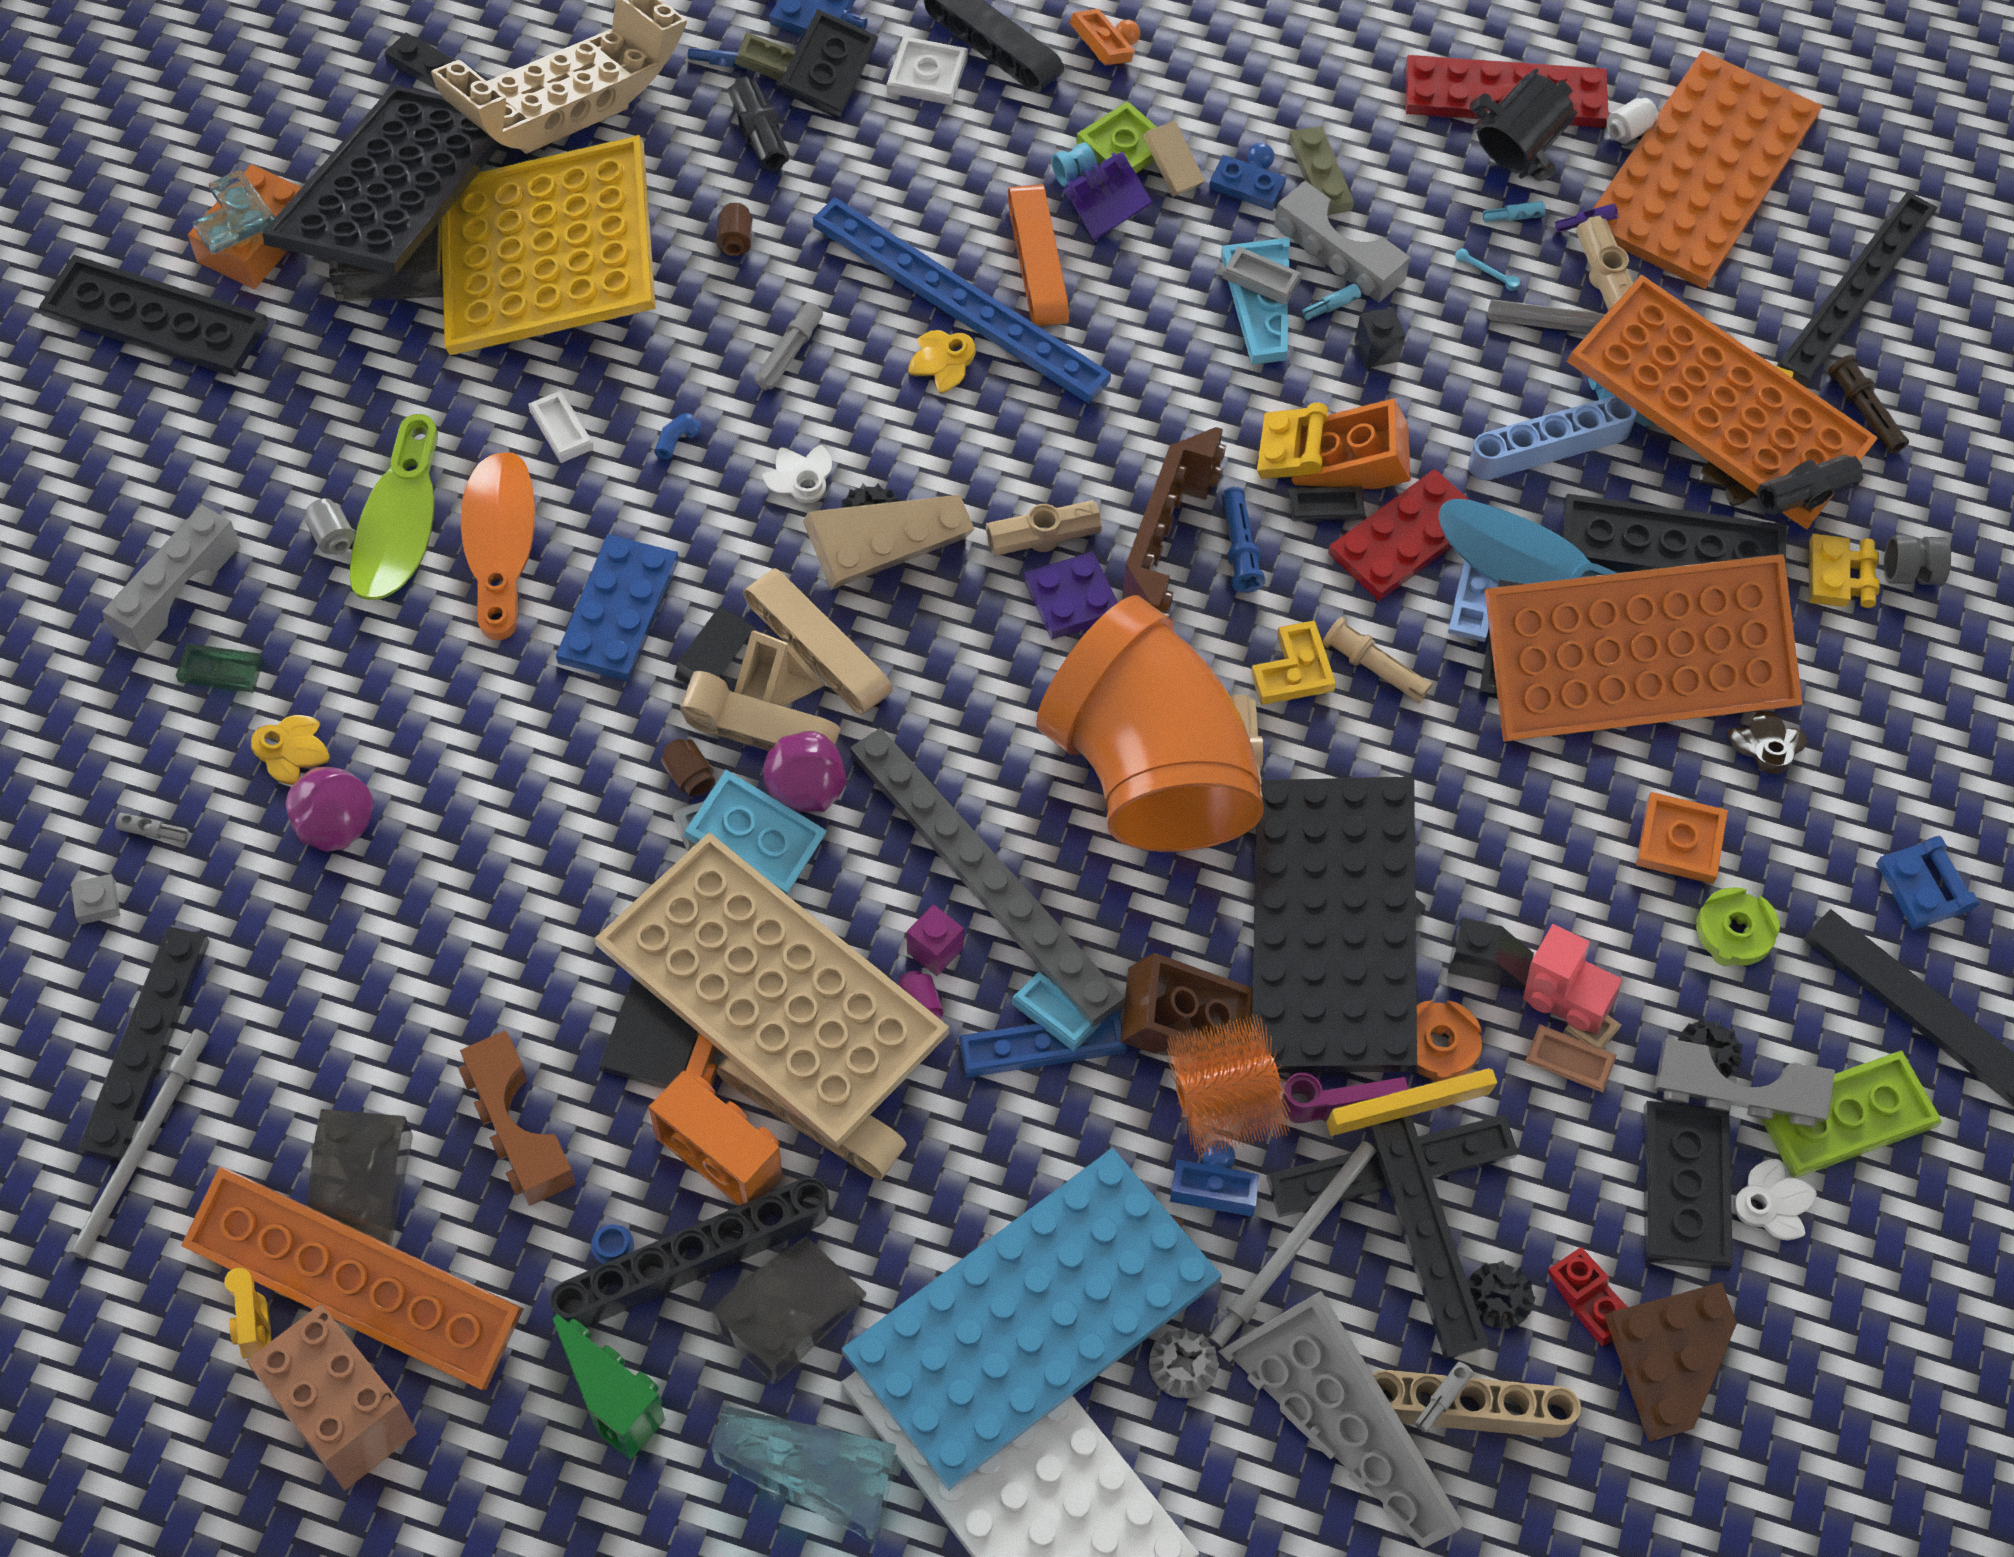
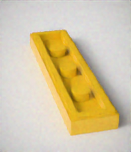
(1411, 1101)

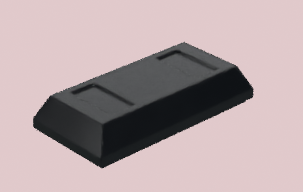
(1327, 504)

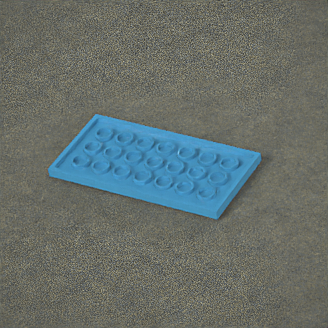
(1030, 1317)

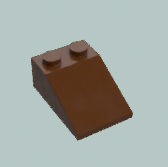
(1177, 998)

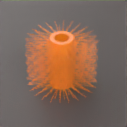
(1228, 1085)

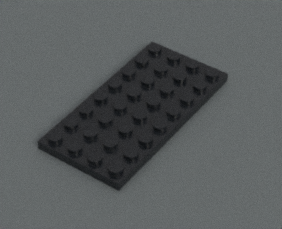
(385, 183)
(1336, 925)

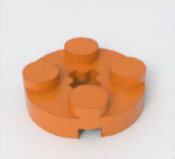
(1463, 1040)

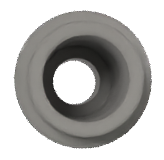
(329, 526)

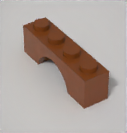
(535, 1159)

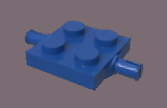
(798, 14)

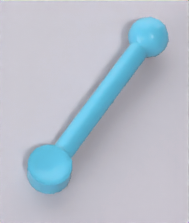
(1511, 283)

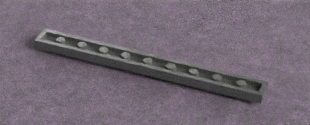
(988, 877)

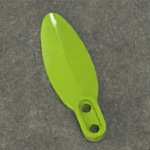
(397, 515)

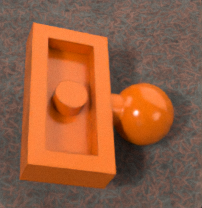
(1106, 41)

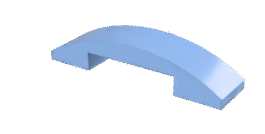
(1469, 610)

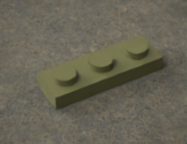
(1321, 167)

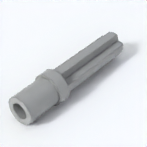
(796, 334)

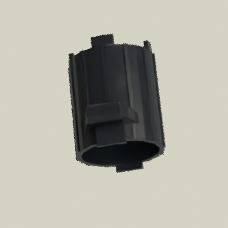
(1524, 124)

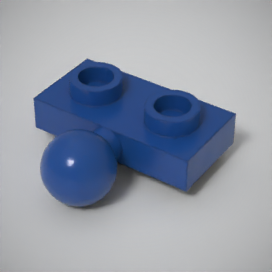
(1250, 180)
(1215, 1183)

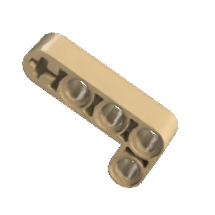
(742, 718)

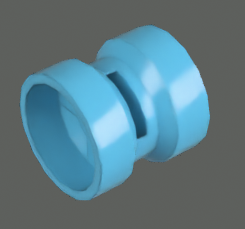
(1073, 164)

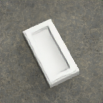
(561, 426)

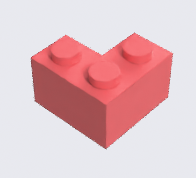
(1569, 985)

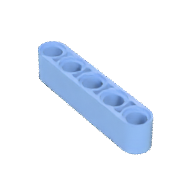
(1551, 438)

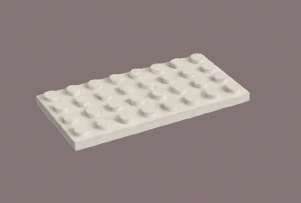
(1043, 1494)

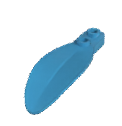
(1511, 546)

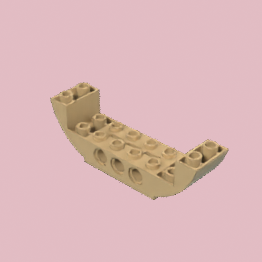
(571, 85)

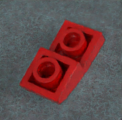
(1586, 1292)

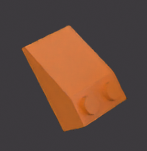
(1362, 448)

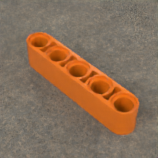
(1038, 255)

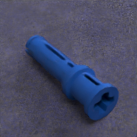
(1243, 552)

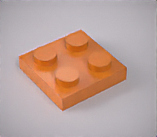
(1681, 837)

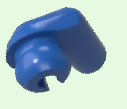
(672, 431)

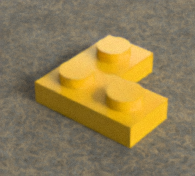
(1302, 671)

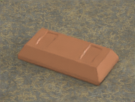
(1570, 1058)

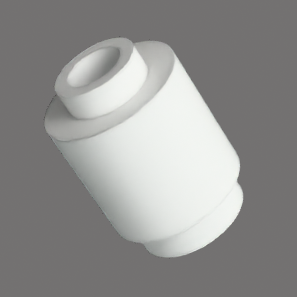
(1632, 120)

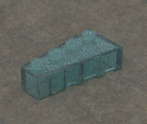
(810, 1465)

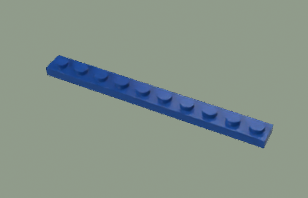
(962, 300)

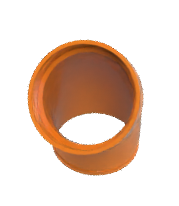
(1155, 733)

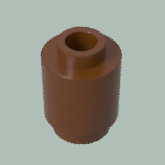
(734, 229)
(688, 767)

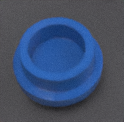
(611, 1243)

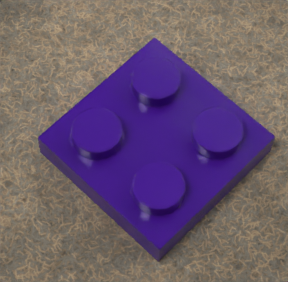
(1070, 594)

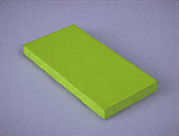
(1867, 1111)

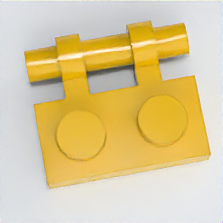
(1830, 571)

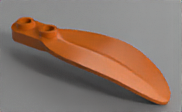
(498, 537)

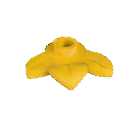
(940, 360)
(295, 747)

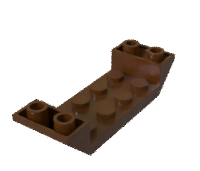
(1188, 469)

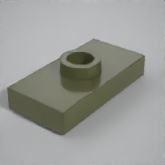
(764, 56)

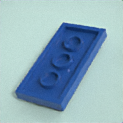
(617, 608)

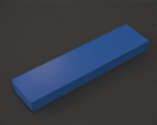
(1034, 1047)

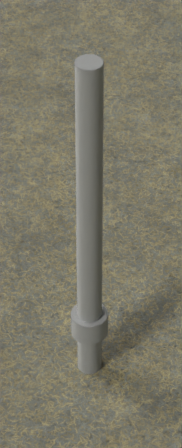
(180, 1071)
(1243, 1307)

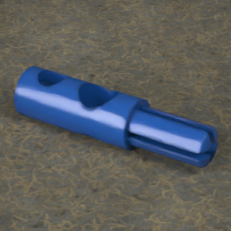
(714, 57)

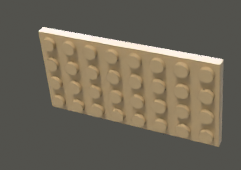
(773, 988)

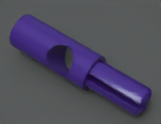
(1607, 212)

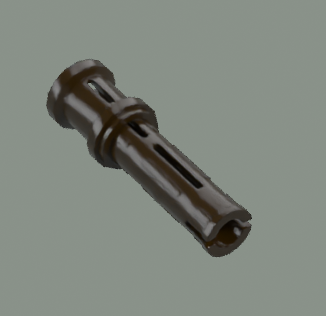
(1860, 391)

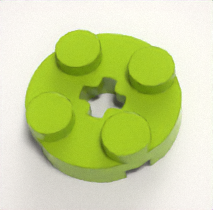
(1733, 947)

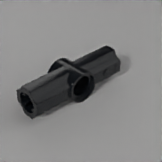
(758, 124)
(1809, 484)

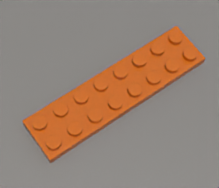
(353, 1277)

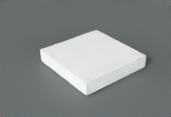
(927, 70)

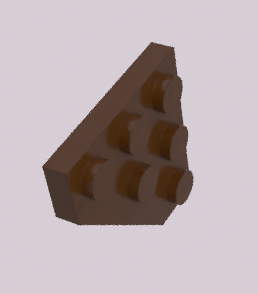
(1672, 1355)

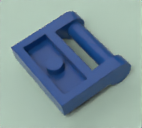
(1916, 888)

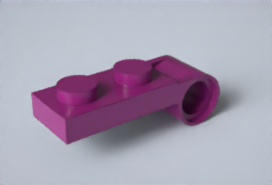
(1325, 1101)

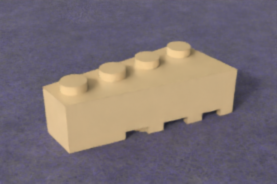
(879, 536)

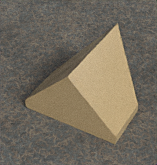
(774, 672)

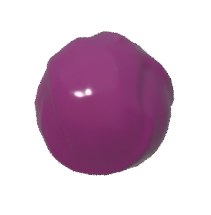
(805, 772)
(329, 808)

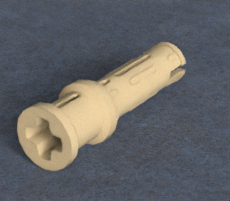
(1363, 651)

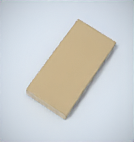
(1173, 158)

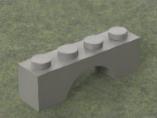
(1373, 266)
(143, 605)
(1799, 1091)

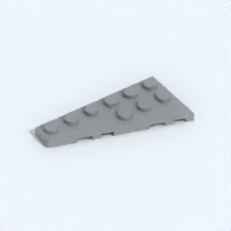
(1337, 1403)

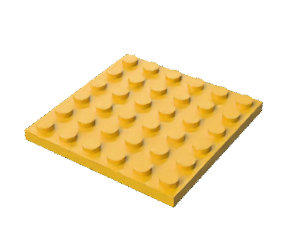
(548, 246)

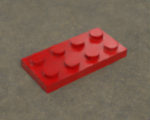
(1397, 537)

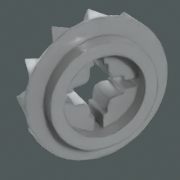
(1176, 1380)

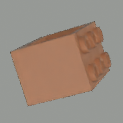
(332, 1396)

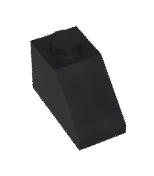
(1489, 954)

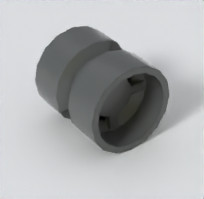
(1923, 560)

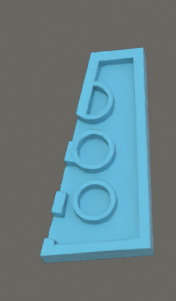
(1261, 318)

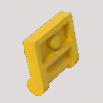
(1282, 441)
(252, 1322)

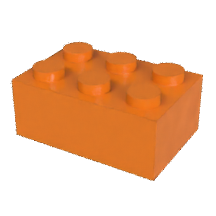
(249, 259)
(716, 1139)

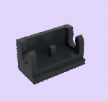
(714, 645)

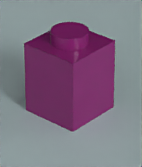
(935, 940)

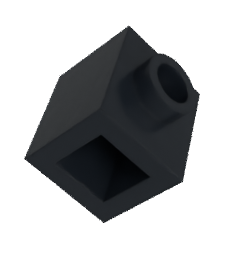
(1379, 337)

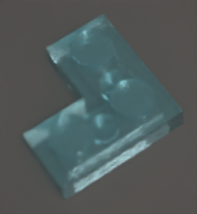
(239, 218)

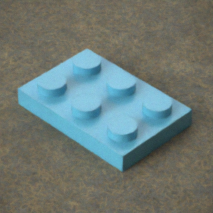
(757, 830)

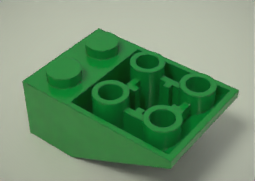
(619, 1403)

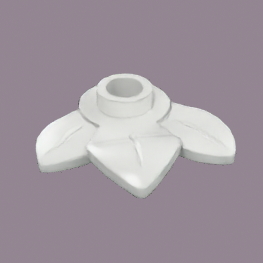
(796, 472)
(1780, 1198)

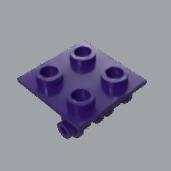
(1108, 195)

